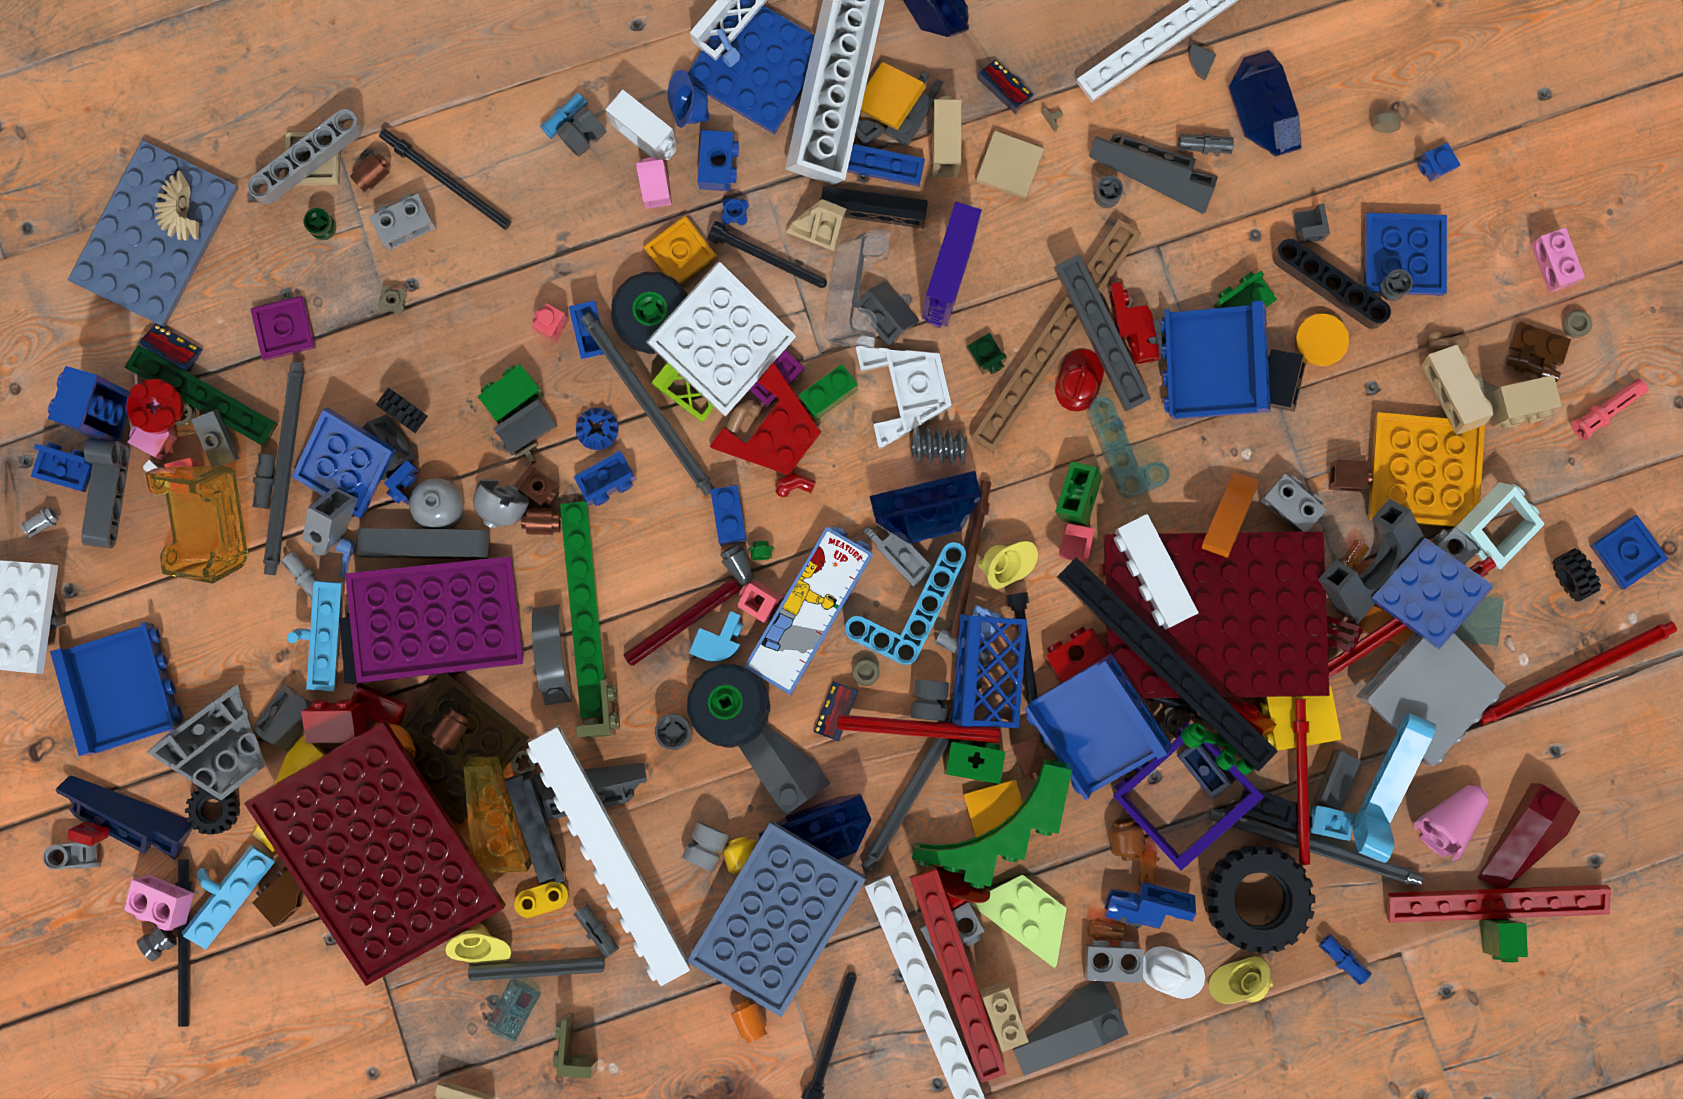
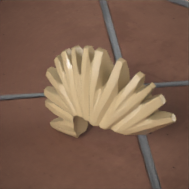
(174, 211)

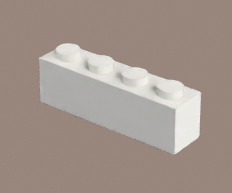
(1155, 571)

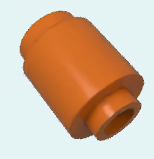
(749, 1021)

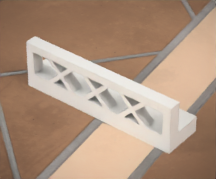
(714, 17)

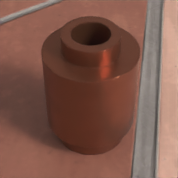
(370, 171)
(541, 521)
(449, 729)

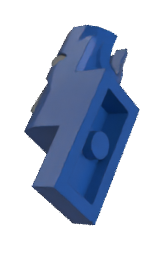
(1149, 905)

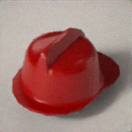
(1079, 380)
(958, 891)

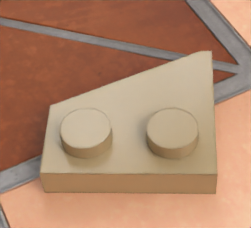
(819, 224)

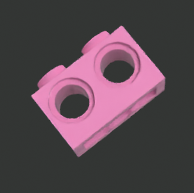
(1557, 260)
(158, 902)

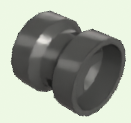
(1111, 187)
(1401, 284)
(156, 942)

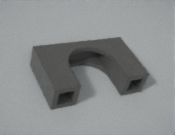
(1354, 592)

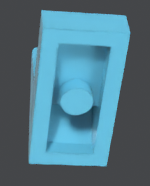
(1331, 822)

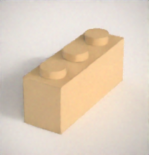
(1457, 389)

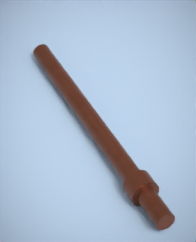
(979, 513)

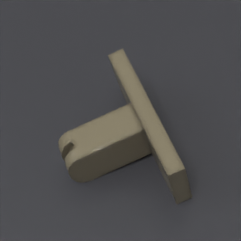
(1051, 118)
(527, 452)

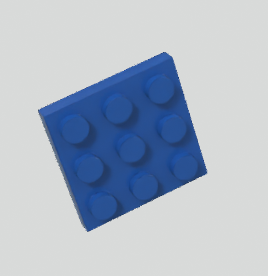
(1406, 243)
(343, 458)
(1432, 593)

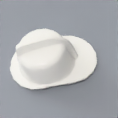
(1173, 972)

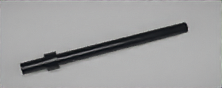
(405, 149)
(183, 951)

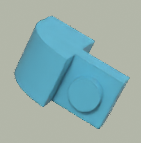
(715, 647)

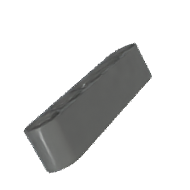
(423, 543)

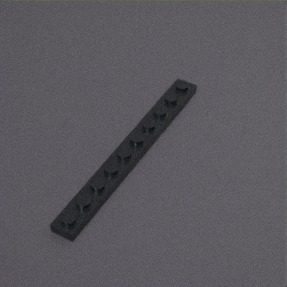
(1167, 664)

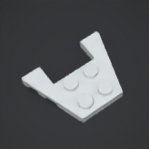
(917, 385)

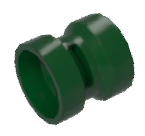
(317, 219)

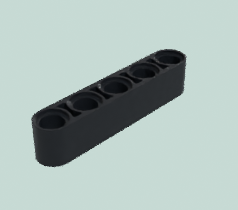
(1344, 283)

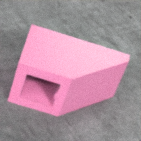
(654, 183)
(154, 444)

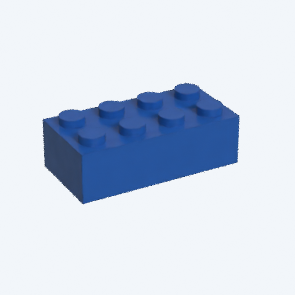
(89, 405)

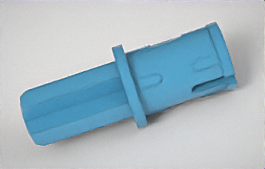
(563, 114)

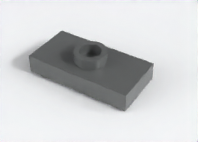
(215, 438)

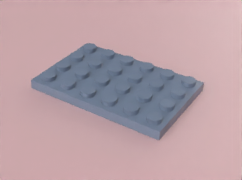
(130, 254)
(776, 918)

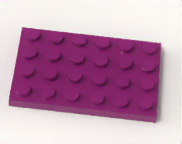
(433, 619)

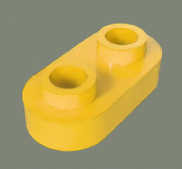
(541, 899)

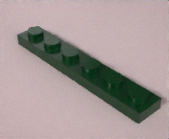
(203, 395)

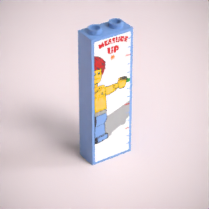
(809, 609)

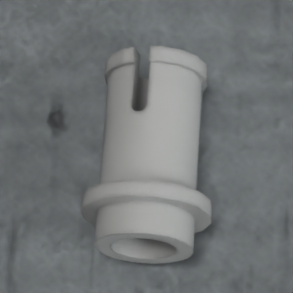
(39, 522)

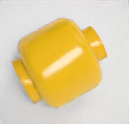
(737, 853)

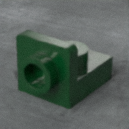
(987, 354)

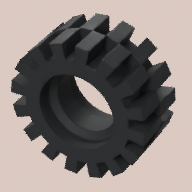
(401, 410)
(1576, 575)
(207, 826)

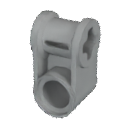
(75, 856)

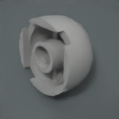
(436, 504)
(498, 504)

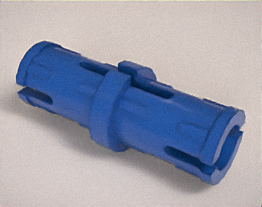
(1345, 959)

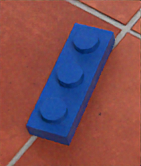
(886, 165)

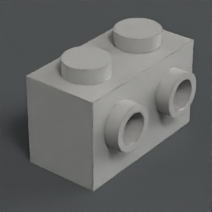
(402, 221)
(1293, 504)

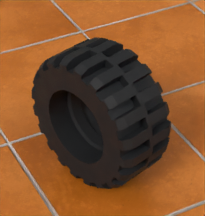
(1295, 906)

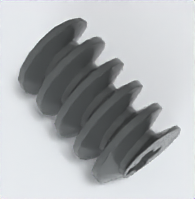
(939, 445)

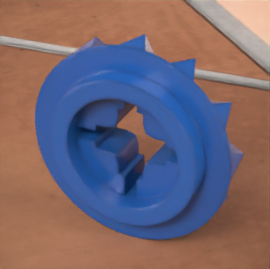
(609, 427)

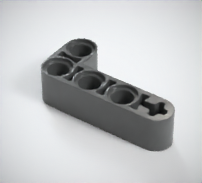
(105, 491)

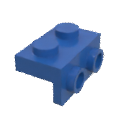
(61, 467)
(605, 478)

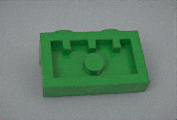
(1251, 289)

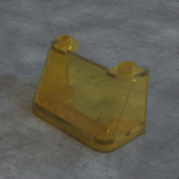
(203, 521)

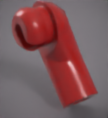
(793, 481)

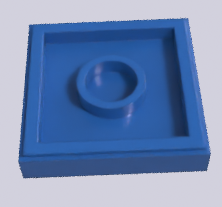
(1629, 552)

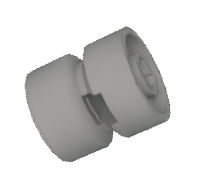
(705, 846)

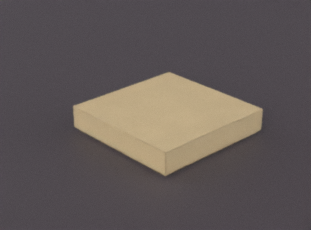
(1009, 165)
(326, 174)

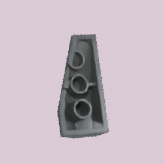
(784, 769)
(1076, 1027)

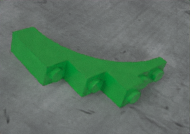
(1010, 839)

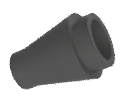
(737, 563)

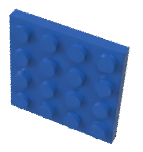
(768, 72)

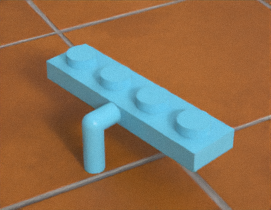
(322, 635)
(226, 896)

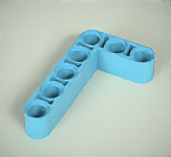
(918, 613)
(1372, 822)

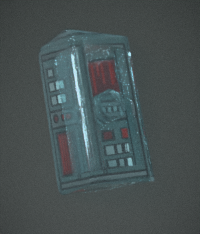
(513, 1009)

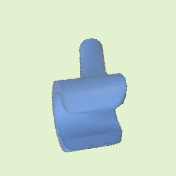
(732, 56)
(347, 548)

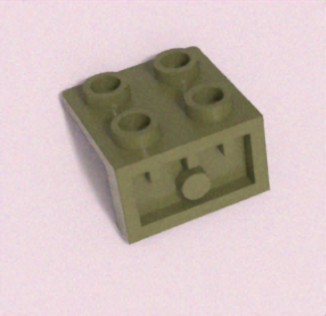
(611, 719)
(579, 1066)

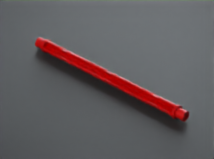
(1388, 631)
(1578, 672)

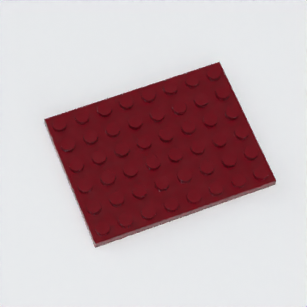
(1256, 617)
(375, 853)

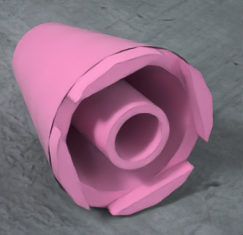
(1452, 822)

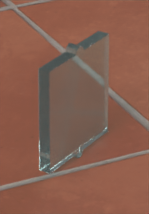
(1483, 623)

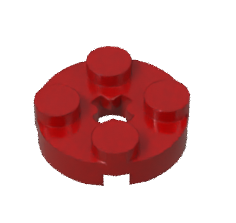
(165, 417)

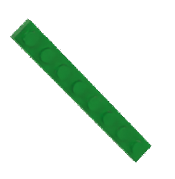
(583, 607)

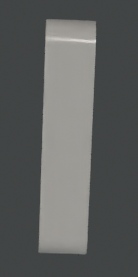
(291, 158)

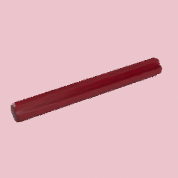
(681, 622)

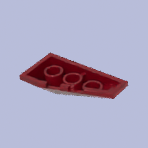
(1533, 830)

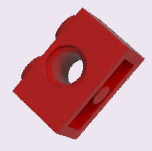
(1091, 649)

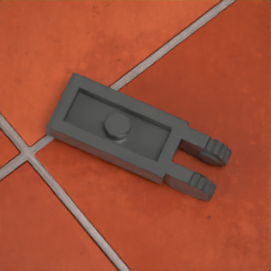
(917, 114)

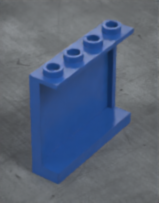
(1216, 362)
(117, 689)
(1097, 726)

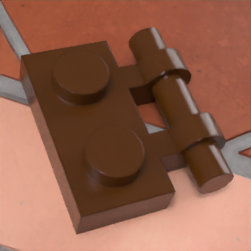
(1539, 344)

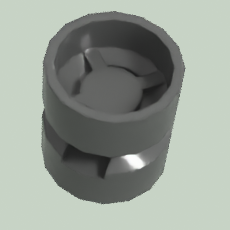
(581, 131)
(930, 700)
(673, 732)

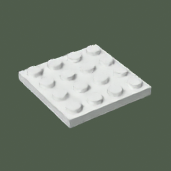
(721, 338)
(25, 614)

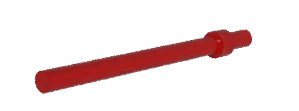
(1301, 728)

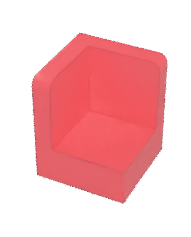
(1076, 542)

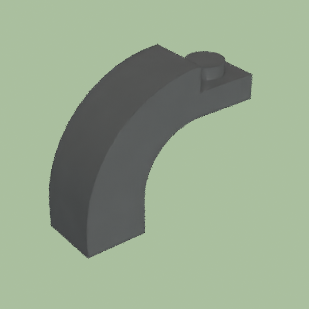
(549, 654)

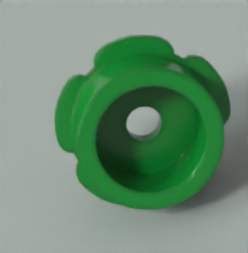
(761, 551)

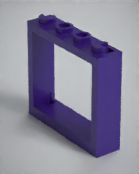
(951, 264)
(1212, 833)

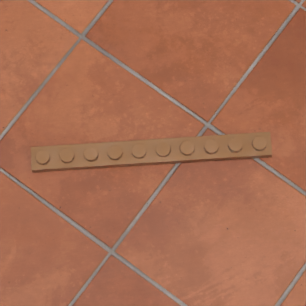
(1051, 342)

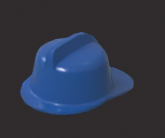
(686, 100)

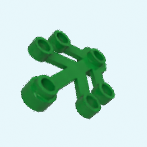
(1196, 734)

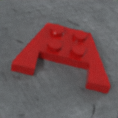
(783, 434)

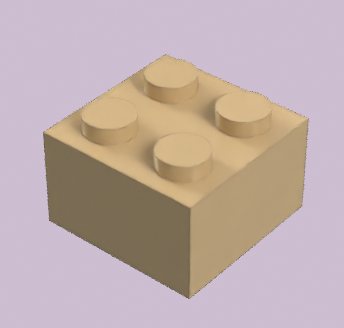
(1524, 401)

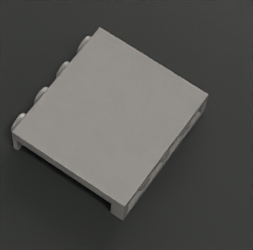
(1434, 684)

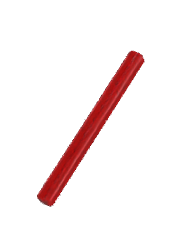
(917, 728)

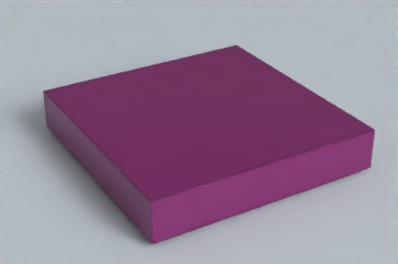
(283, 328)

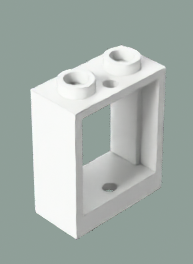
(641, 127)

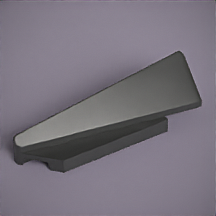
(1156, 168)
(612, 784)

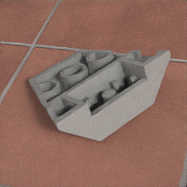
(213, 746)

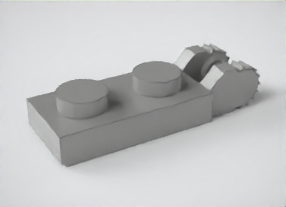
(901, 556)

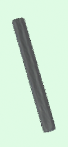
(536, 969)

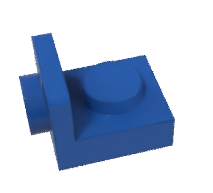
(1438, 162)
(401, 478)

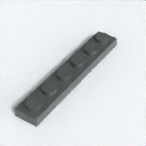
(1102, 332)

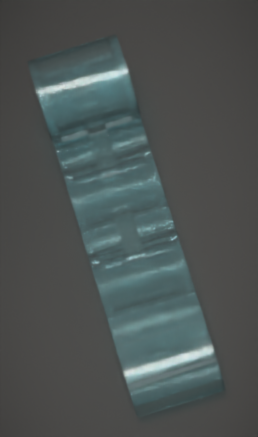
(1122, 446)

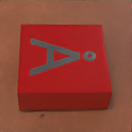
(88, 833)

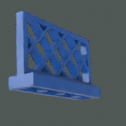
(968, 675)

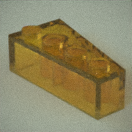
(492, 820)

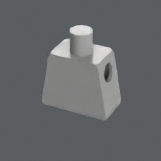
(328, 520)

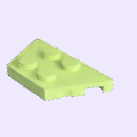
(1027, 916)

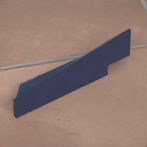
(127, 818)

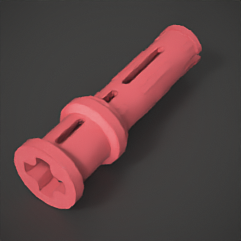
(1600, 415)

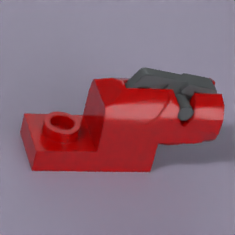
(1137, 325)

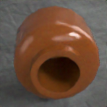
(1126, 839)

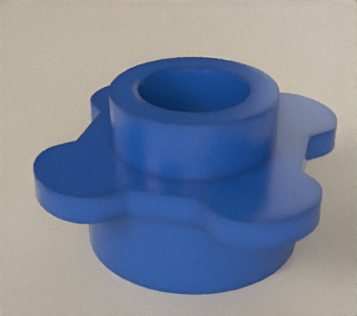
(735, 204)

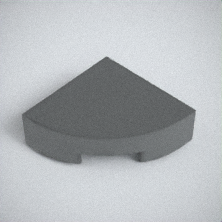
(1201, 60)
(868, 131)

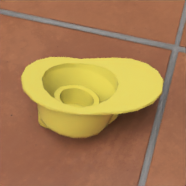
(1008, 563)
(478, 947)
(1241, 981)

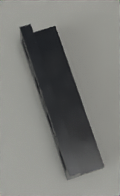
(878, 207)
(535, 827)

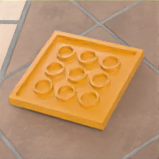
(1426, 468)

